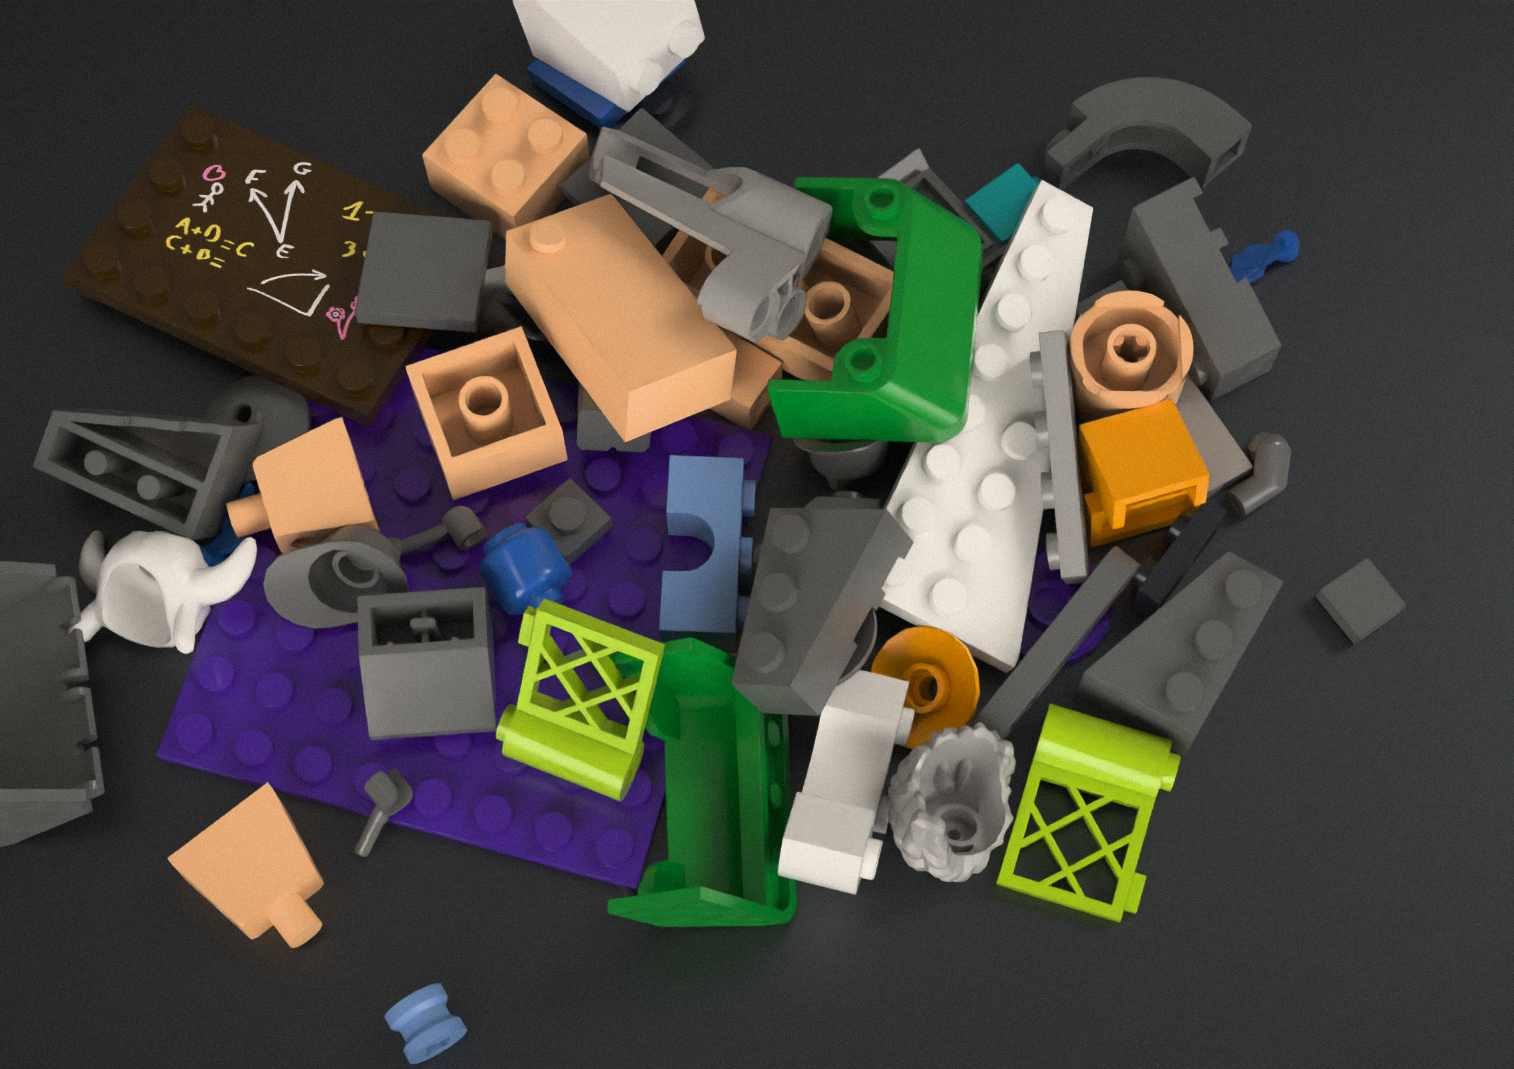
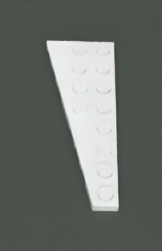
(979, 496)

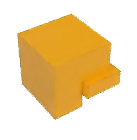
(1138, 472)

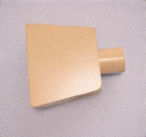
(306, 490)
(255, 869)

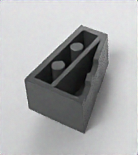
(1180, 262)
(152, 464)
(809, 600)
(1183, 655)

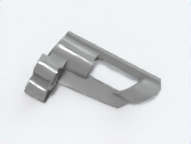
(760, 226)

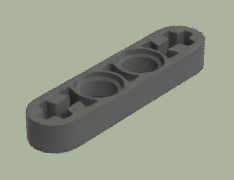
(1058, 642)

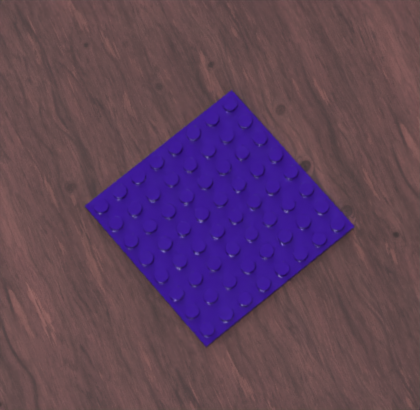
(290, 698)

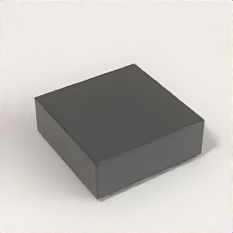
(1361, 600)

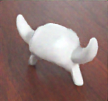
(156, 586)

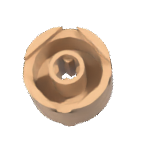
(1132, 329)

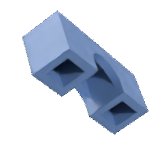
(708, 503)

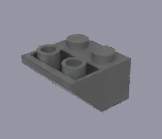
(427, 663)

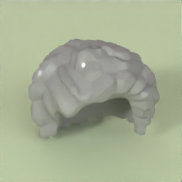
(952, 801)

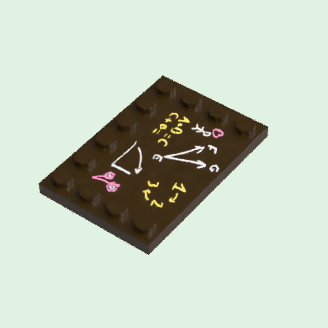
(253, 262)

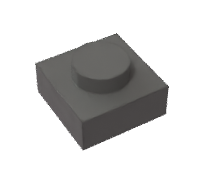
(571, 520)

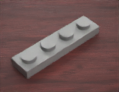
(1058, 432)

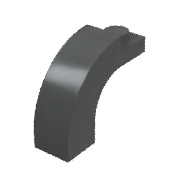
(1150, 115)

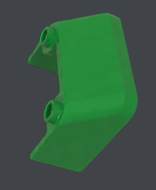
(921, 373)
(722, 798)

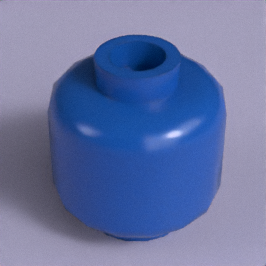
(524, 568)

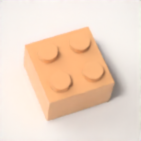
(505, 158)
(487, 413)

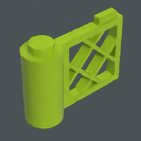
(574, 735)
(1103, 762)

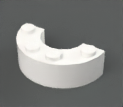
(843, 795)

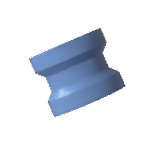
(425, 1023)

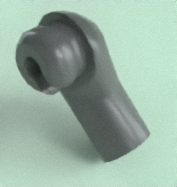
(1269, 477)

